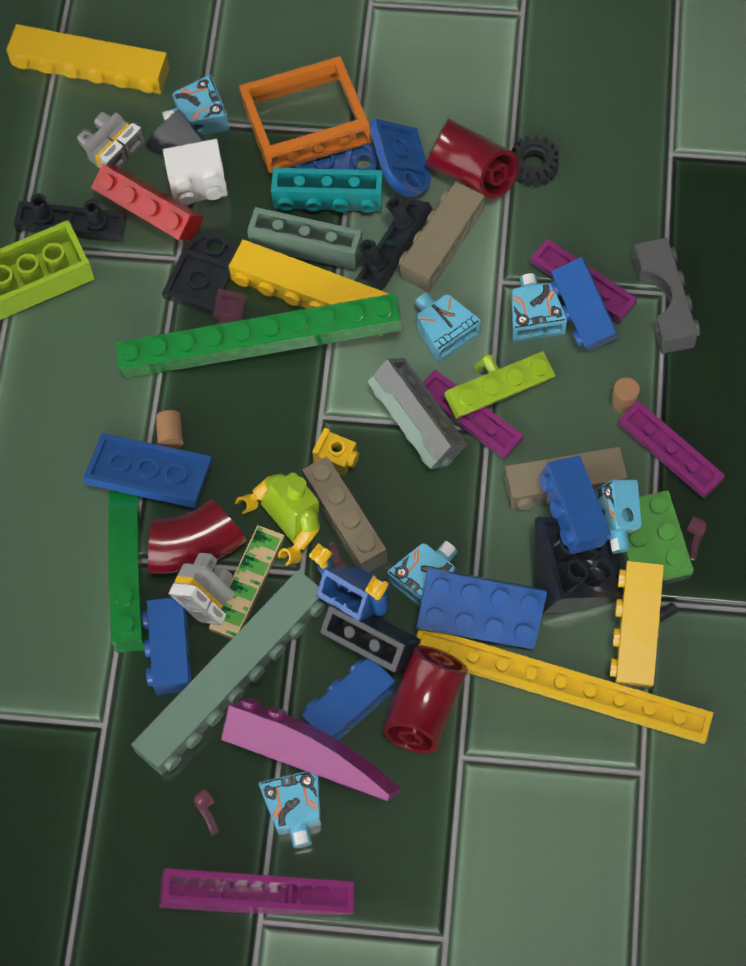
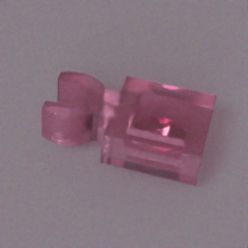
(228, 306)

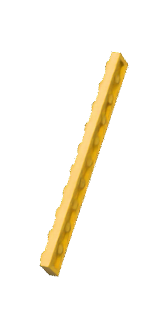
(574, 687)

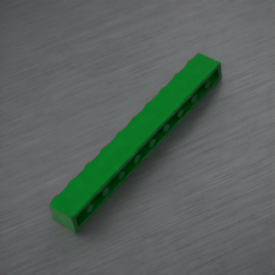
(259, 336)

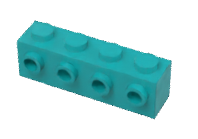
(327, 189)

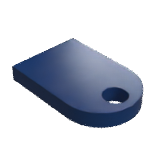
(401, 157)
(344, 160)

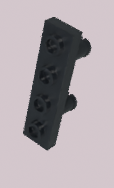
(85, 221)
(384, 257)

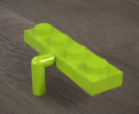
(498, 383)

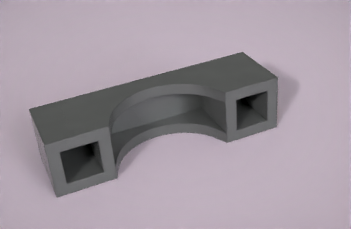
(657, 266)

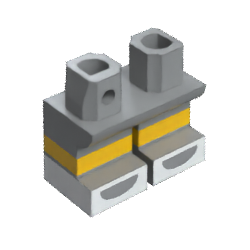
(112, 141)
(202, 590)

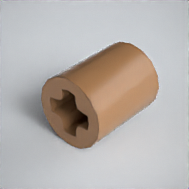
(624, 395)
(169, 429)

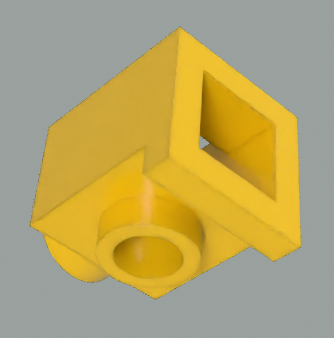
(341, 460)

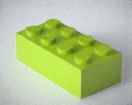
(41, 268)

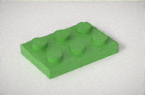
(660, 537)

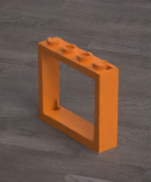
(315, 144)

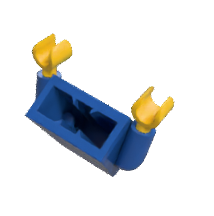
(350, 588)

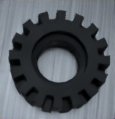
(539, 148)

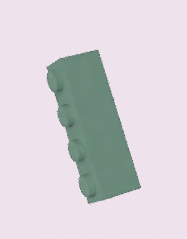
(306, 238)

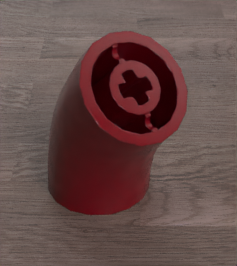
(473, 160)
(182, 537)
(424, 700)

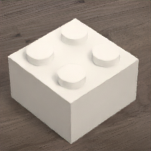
(195, 172)

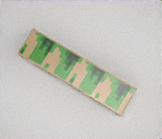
(249, 580)

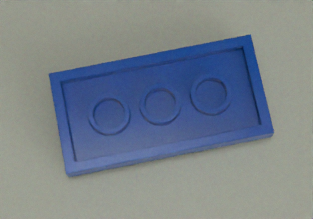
(148, 470)
(481, 608)

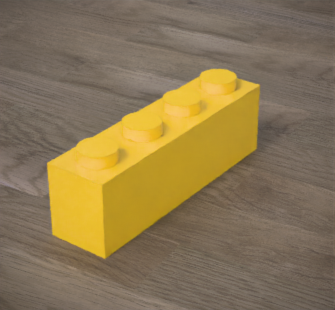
(638, 624)

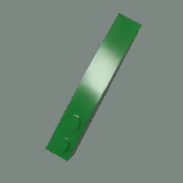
(125, 572)

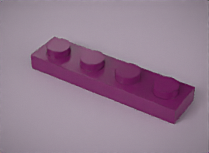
(616, 299)
(481, 424)
(671, 449)

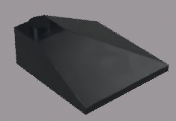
(574, 579)

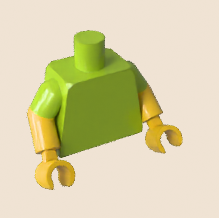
(291, 507)

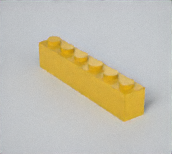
(88, 59)
(293, 279)

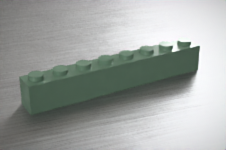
(229, 673)

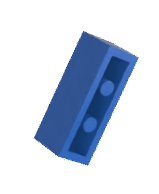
(583, 305)
(574, 504)
(167, 646)
(350, 699)

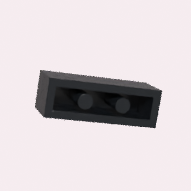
(371, 638)

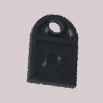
(200, 272)

